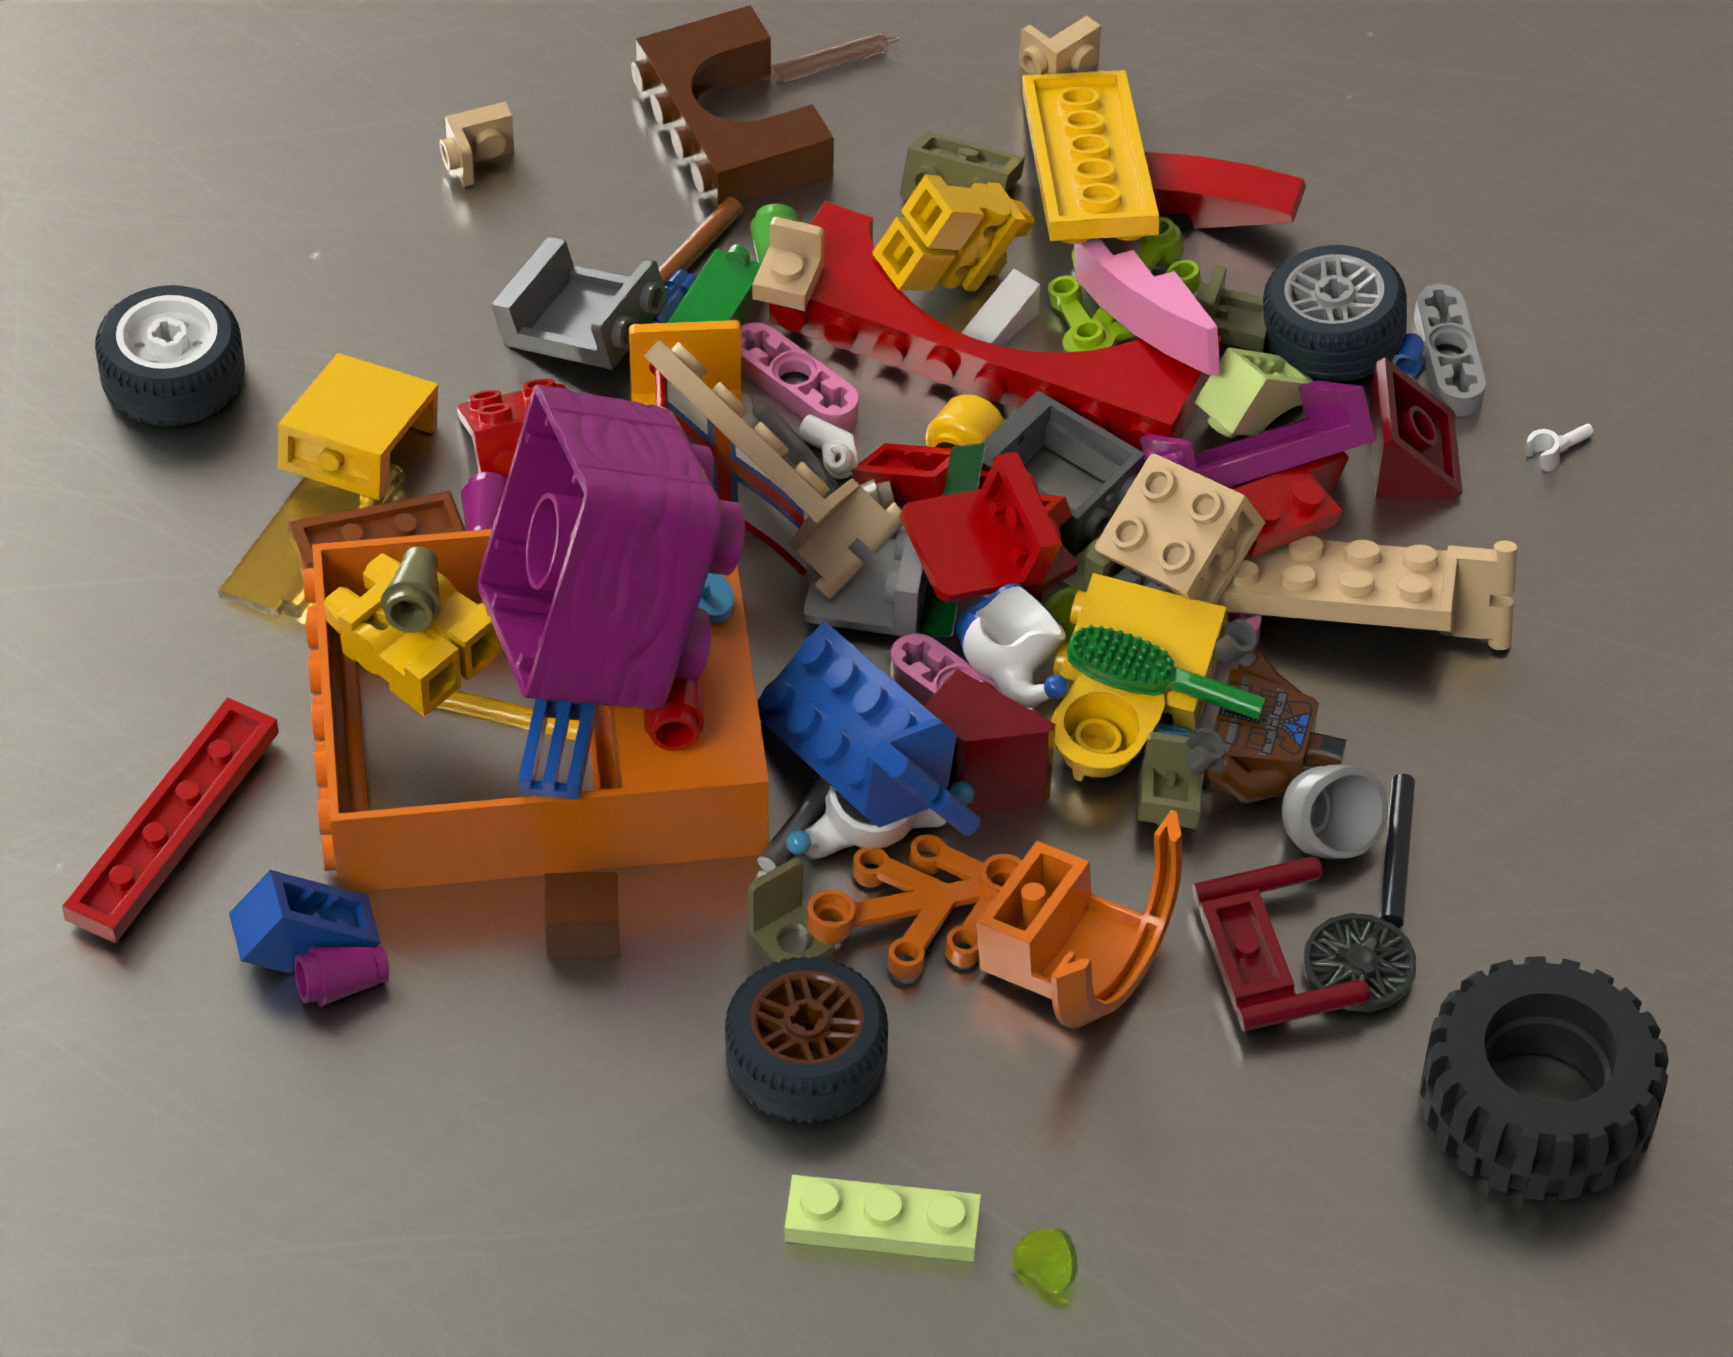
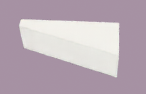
(1006, 310)

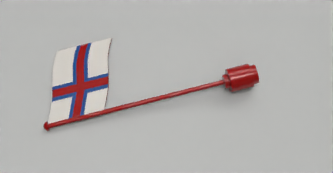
(767, 515)

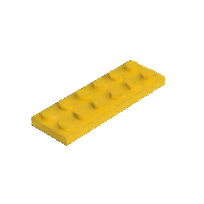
(1089, 157)

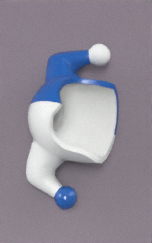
(1009, 639)

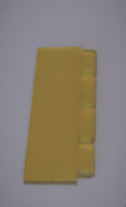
(268, 572)

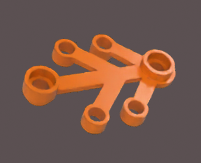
(923, 896)

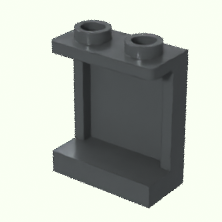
(576, 309)

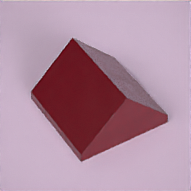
(1414, 439)

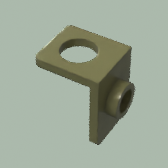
(778, 907)

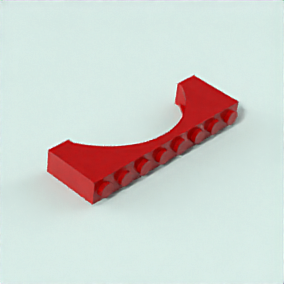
(859, 309)

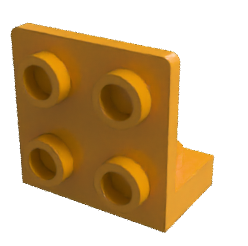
(710, 342)

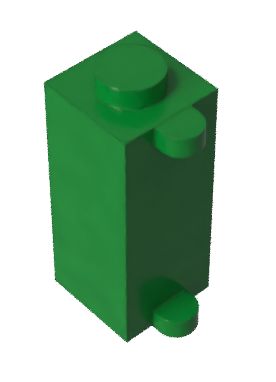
(722, 290)

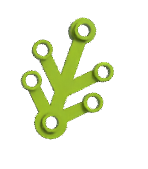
(1103, 329)

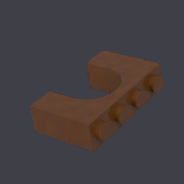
(725, 155)

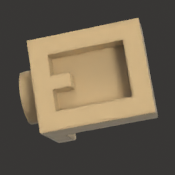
(476, 137)
(790, 264)

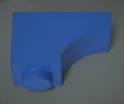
(291, 914)

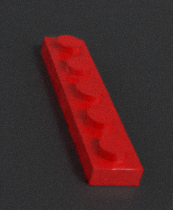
(170, 820)

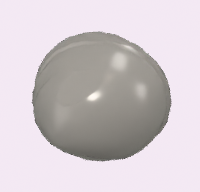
(1335, 811)

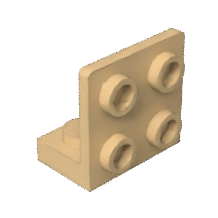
(1181, 530)

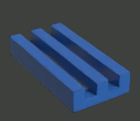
(563, 712)

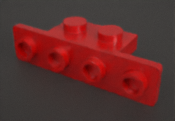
(1295, 501)

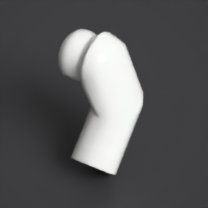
(837, 445)

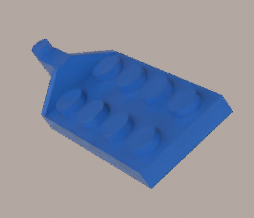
(864, 733)

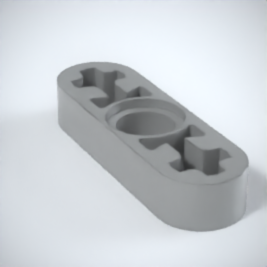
(1455, 331)

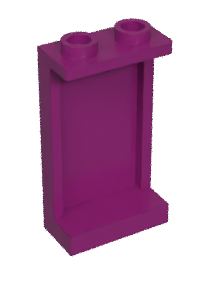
(1333, 423)

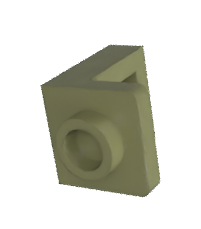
(1235, 313)
(1166, 782)

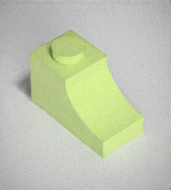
(1250, 392)

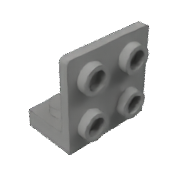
(880, 597)

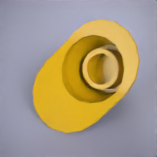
(1103, 727)

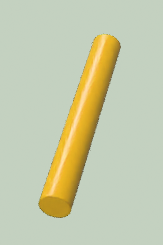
(498, 711)

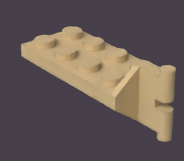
(832, 522)
(1383, 586)

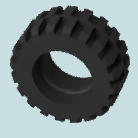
(1531, 1141)

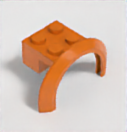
(1072, 944)

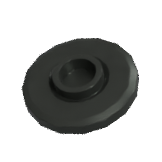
(1361, 949)

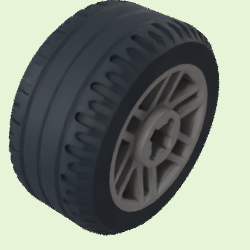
(1335, 312)

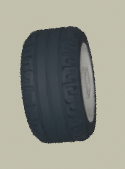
(170, 355)

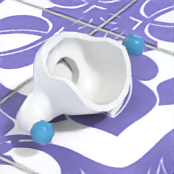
(845, 826)

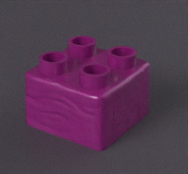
(605, 551)

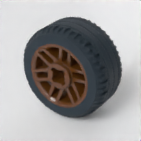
(806, 1039)

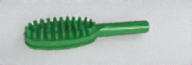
(1145, 669)

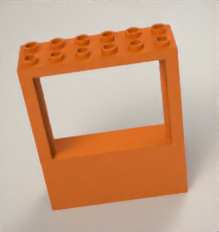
(644, 800)

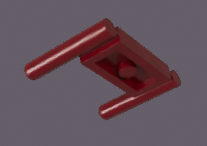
(1251, 953)

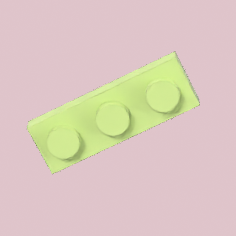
(882, 1218)

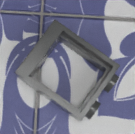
(1085, 444)

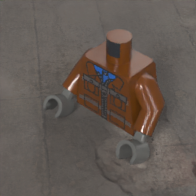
(1264, 755)

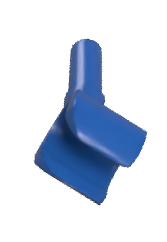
(1410, 356)

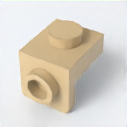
(1066, 52)

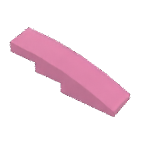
(1149, 306)

